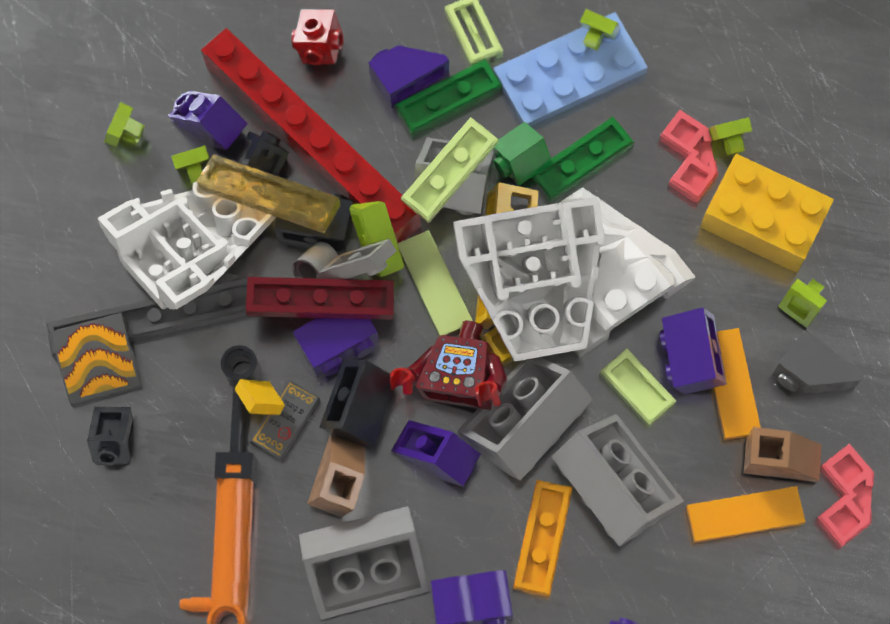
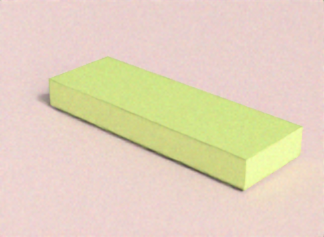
(449, 170)
(434, 283)

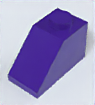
(406, 72)
(436, 452)

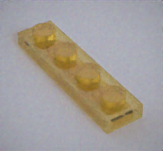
(269, 193)

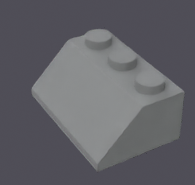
(532, 416)
(616, 479)
(363, 563)

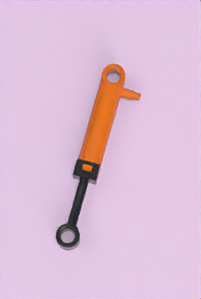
(234, 508)

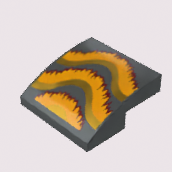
(96, 359)

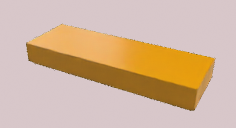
(736, 399)
(745, 514)
(542, 539)

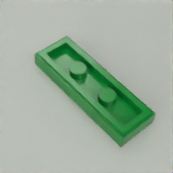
(448, 97)
(582, 159)

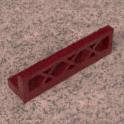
(320, 298)

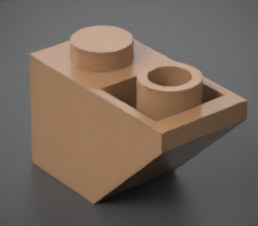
(782, 455)
(339, 477)

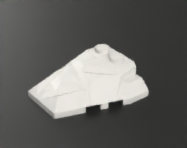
(181, 241)
(536, 273)
(631, 274)

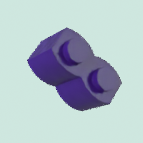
(472, 599)

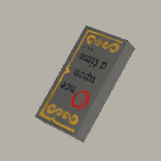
(280, 431)

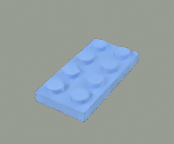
(568, 73)

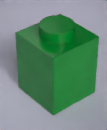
(521, 154)

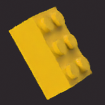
(766, 213)

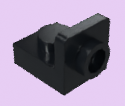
(265, 153)
(110, 435)

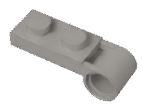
(324, 263)

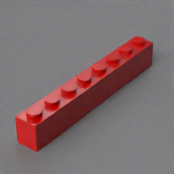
(304, 130)

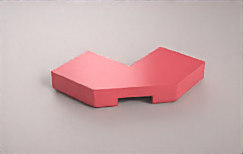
(694, 143)
(855, 483)

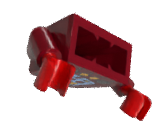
(456, 371)

